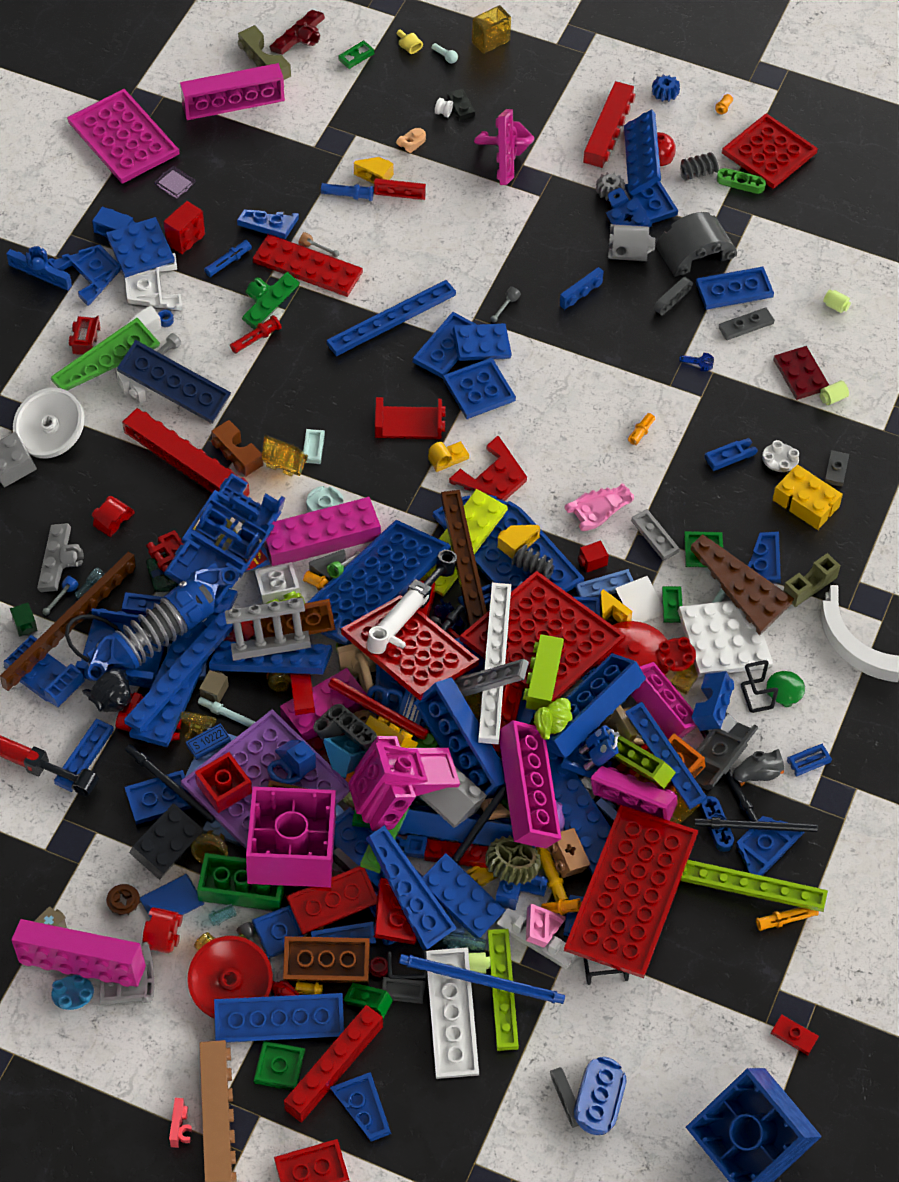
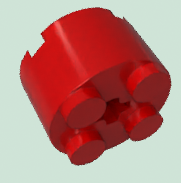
(162, 930)

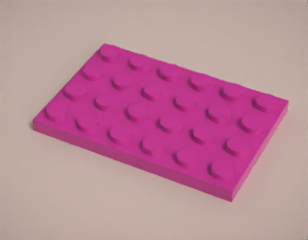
(123, 135)

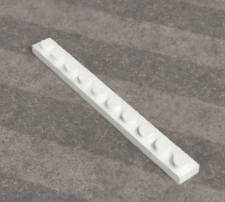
(495, 656)

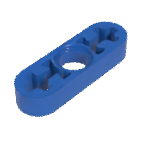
(715, 833)

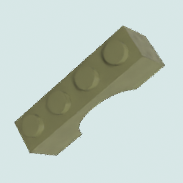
(252, 42)

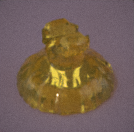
(196, 722)
(208, 844)

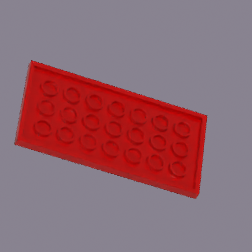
(631, 891)

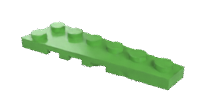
(104, 356)

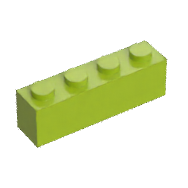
(544, 672)
(643, 762)

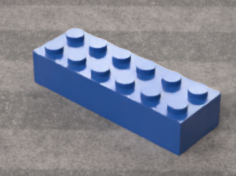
(596, 700)
(458, 729)

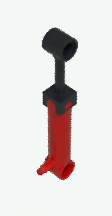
(36, 760)

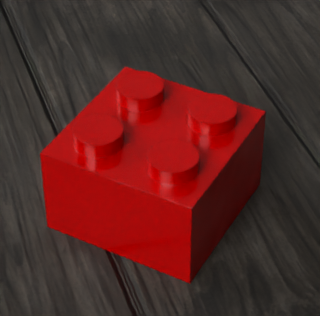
(184, 227)
(223, 782)

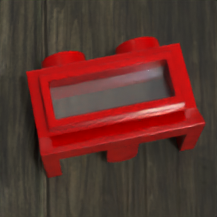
(84, 334)

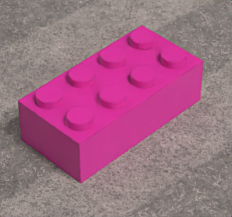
(324, 699)

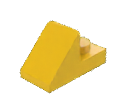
(611, 606)

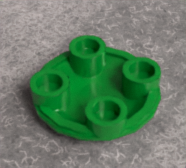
(789, 685)

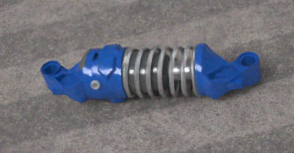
(175, 615)

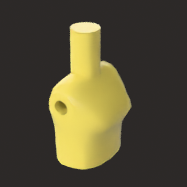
(409, 42)

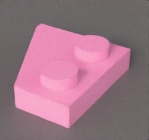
(541, 925)

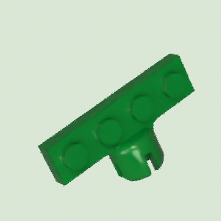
(268, 298)

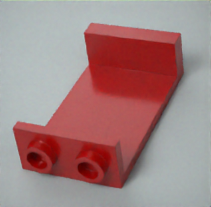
(409, 421)

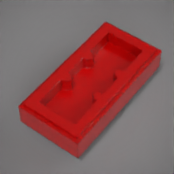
(794, 1035)

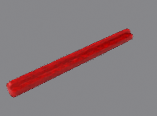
(378, 708)

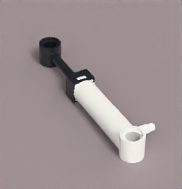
(415, 598)

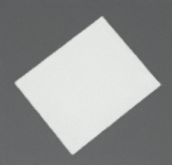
(641, 599)

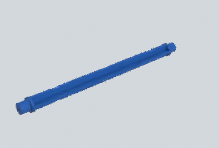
(480, 978)

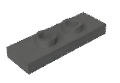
(746, 323)

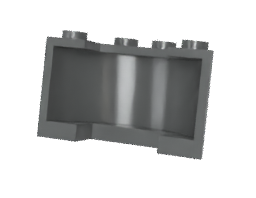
(694, 238)

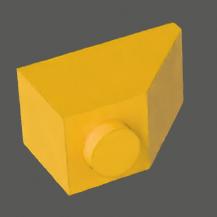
(374, 168)
(516, 537)

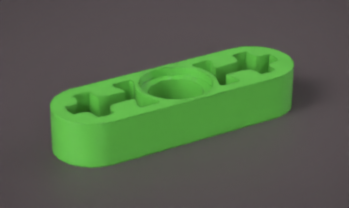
(752, 187)

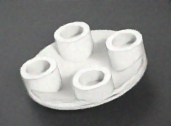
(780, 457)

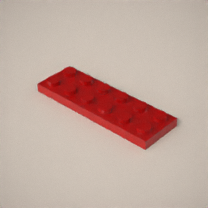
(308, 265)

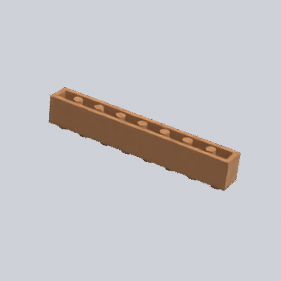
(216, 1112)

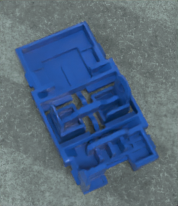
(198, 544)

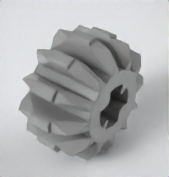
(608, 183)

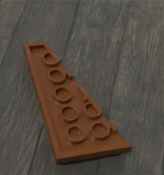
(746, 588)

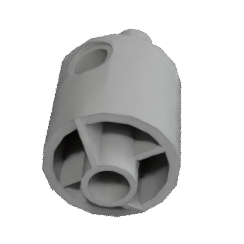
(630, 242)

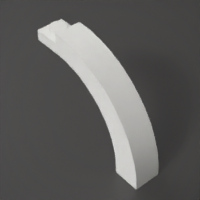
(153, 323)
(850, 648)

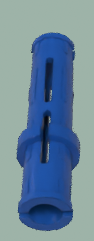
(243, 247)

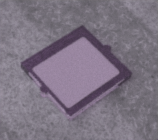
(174, 182)

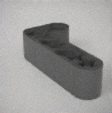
(341, 720)

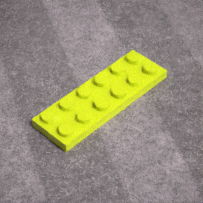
(482, 516)

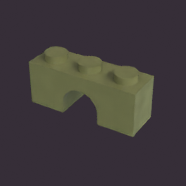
(821, 574)

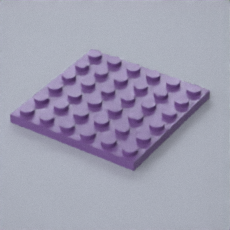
(254, 752)

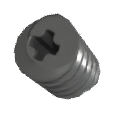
(698, 164)
(532, 562)

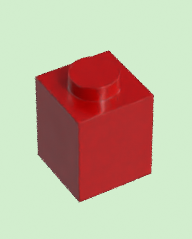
(593, 556)

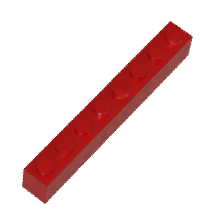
(177, 451)

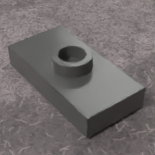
(836, 468)

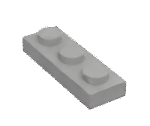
(655, 534)

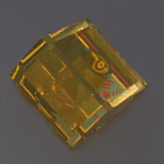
(283, 456)

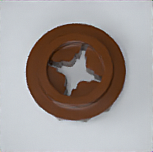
(127, 892)

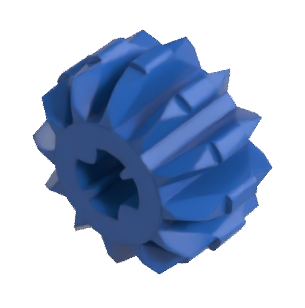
(665, 87)

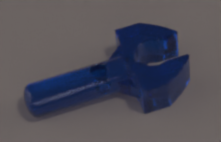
(701, 361)

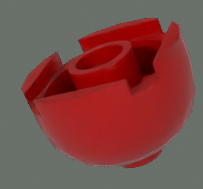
(666, 148)

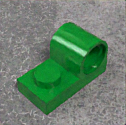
(363, 995)

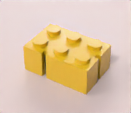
(812, 497)

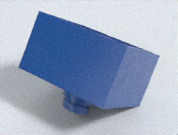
(753, 1129)

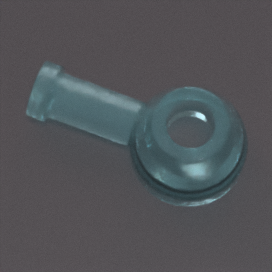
(94, 576)

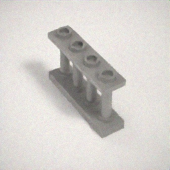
(270, 645)

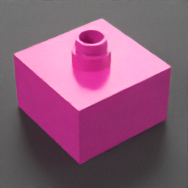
(291, 837)

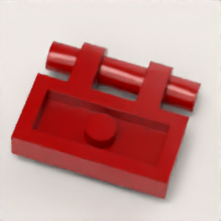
(169, 543)

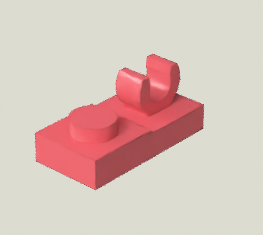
(177, 1129)

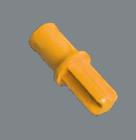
(641, 429)
(563, 906)

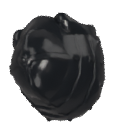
(110, 691)

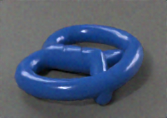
(386, 695)
(289, 780)

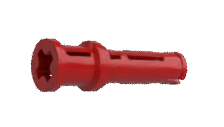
(263, 331)

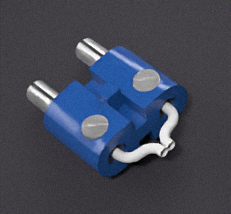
(601, 747)

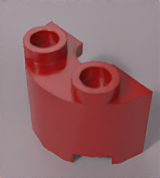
(111, 515)

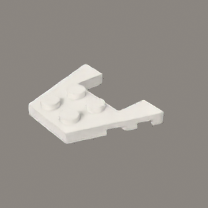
(146, 289)

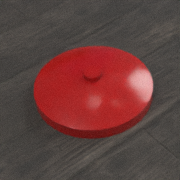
(639, 644)
(228, 970)

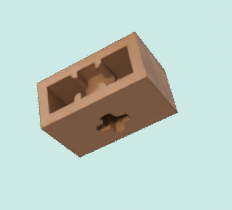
(569, 854)

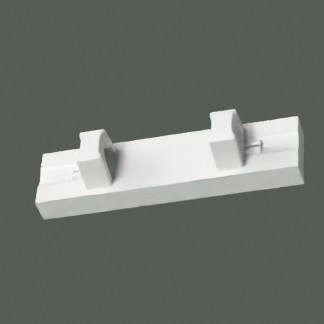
(553, 950)

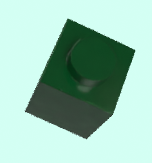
(23, 619)

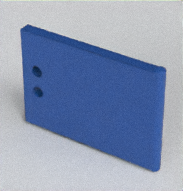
(174, 896)

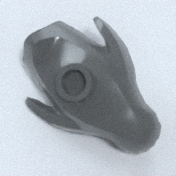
(760, 767)

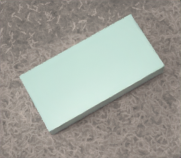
(314, 445)

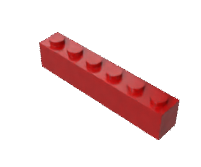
(609, 124)
(333, 1063)

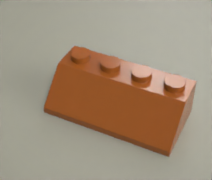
(315, 619)

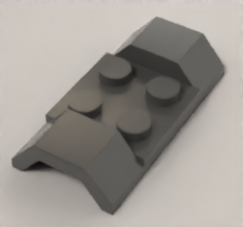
(722, 750)

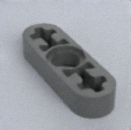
(673, 295)
(565, 1094)

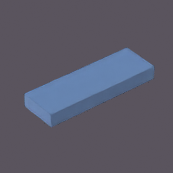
(609, 582)

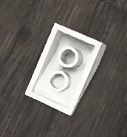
(276, 581)

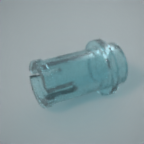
(222, 915)

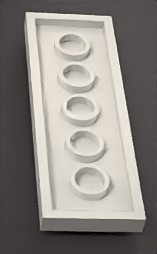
(452, 1017)

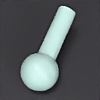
(450, 56)

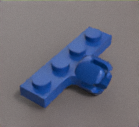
(37, 264)

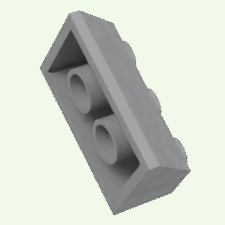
(456, 803)

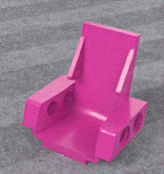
(393, 777)

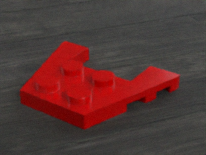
(498, 479)

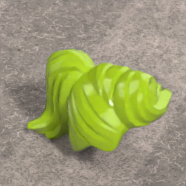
(553, 718)

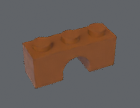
(246, 458)

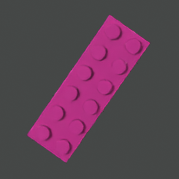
(232, 91)
(322, 531)
(529, 785)
(79, 953)

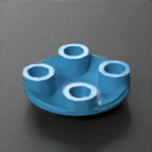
(72, 992)

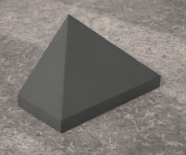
(320, 565)

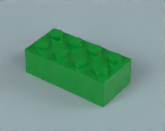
(225, 882)

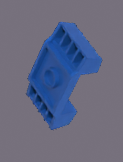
(48, 677)

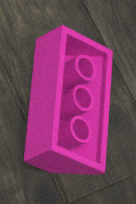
(664, 702)
(632, 793)

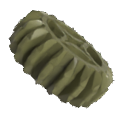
(512, 860)

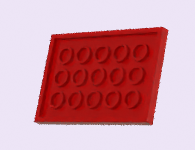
(428, 652)

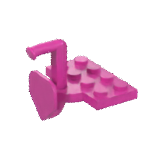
(512, 142)

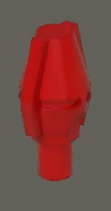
(283, 989)

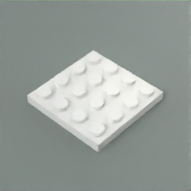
(722, 638)

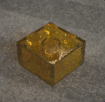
(491, 29)

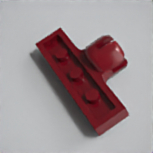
(303, 31)

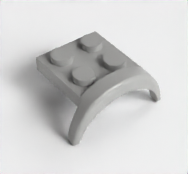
(116, 993)

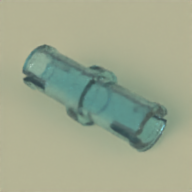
(465, 941)

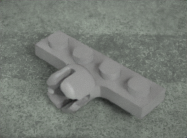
(57, 557)

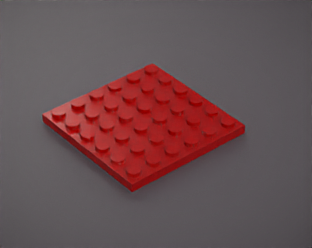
(546, 609)

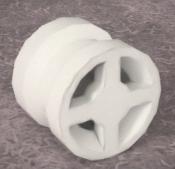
(443, 107)

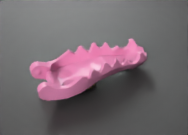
(597, 507)

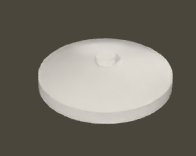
(49, 422)

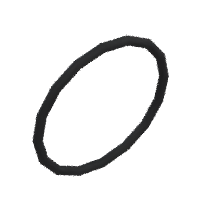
(85, 617)

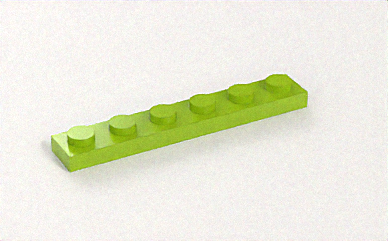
(503, 1000)

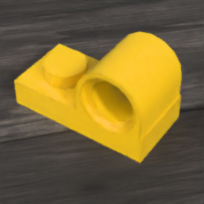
(444, 457)

